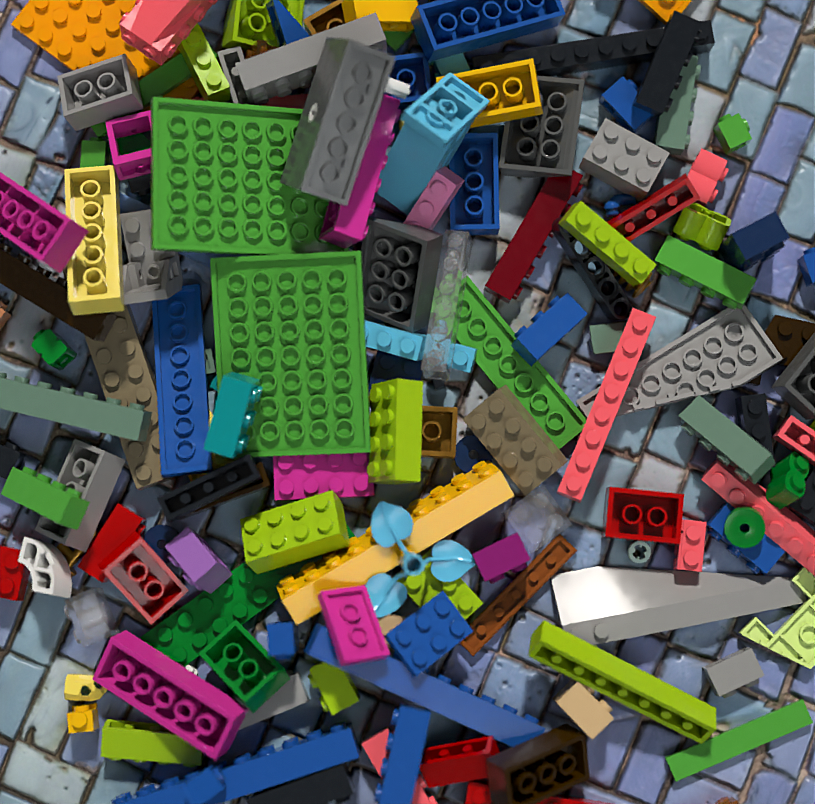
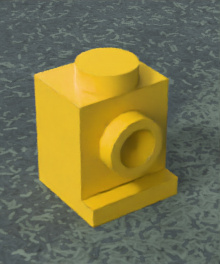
(83, 718)

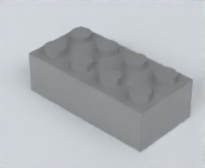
(95, 476)

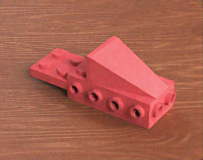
(161, 25)

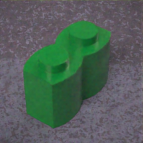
(787, 480)

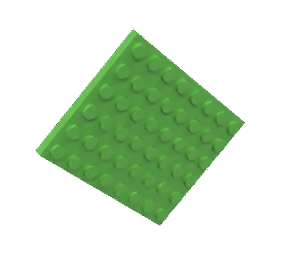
(220, 181)
(304, 336)

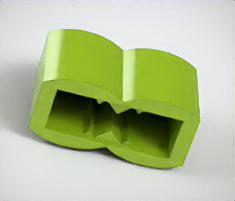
(702, 226)

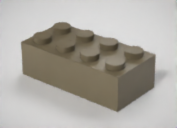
(515, 440)

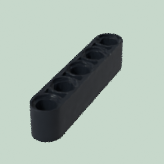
(595, 280)

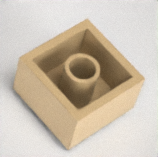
(587, 712)

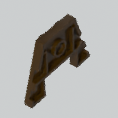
(788, 338)

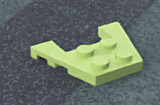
(797, 635)

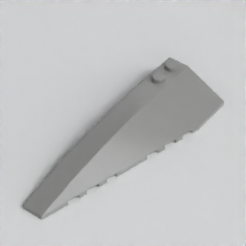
(626, 603)

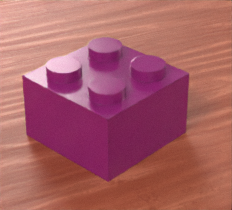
(500, 558)

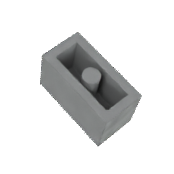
(733, 672)

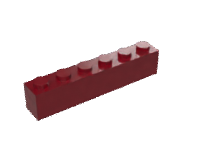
(531, 236)

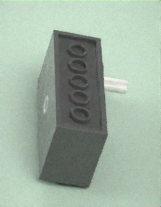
(339, 118)

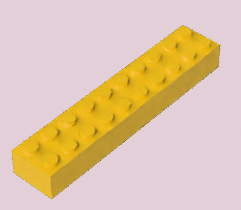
(433, 519)

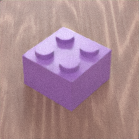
(197, 561)

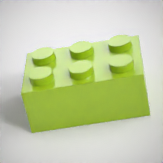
(426, 586)

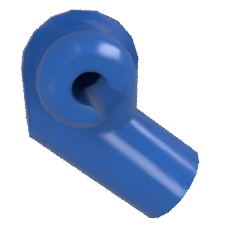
(616, 201)

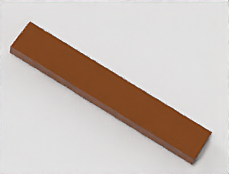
(518, 593)

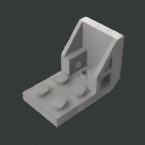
(150, 272)

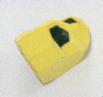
(82, 688)

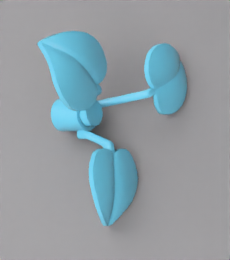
(394, 523)

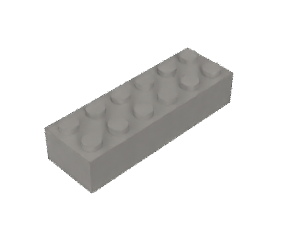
(296, 63)

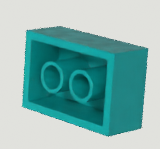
(233, 414)

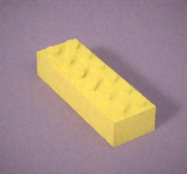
(96, 265)

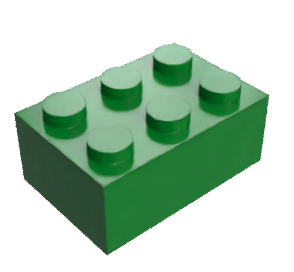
(244, 666)

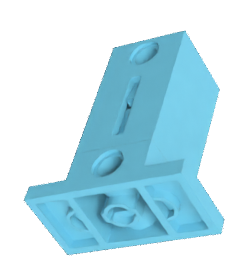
(428, 139)

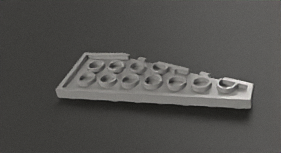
(704, 361)

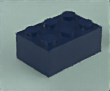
(754, 243)

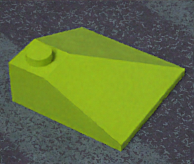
(250, 21)

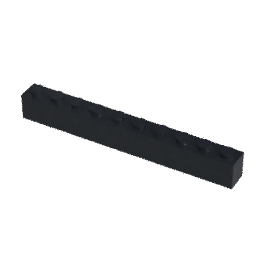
(593, 52)

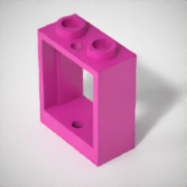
(128, 165)

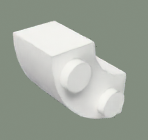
(47, 567)

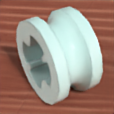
(646, 553)

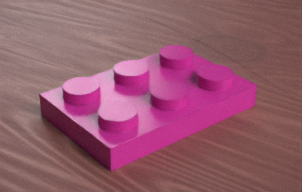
(353, 625)

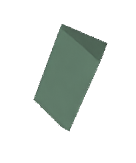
(606, 336)

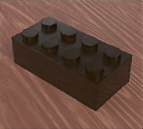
(539, 767)

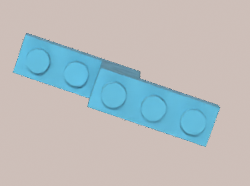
(412, 345)

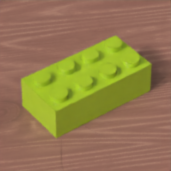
(395, 432)
(294, 532)

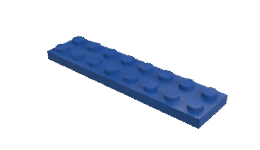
(181, 383)

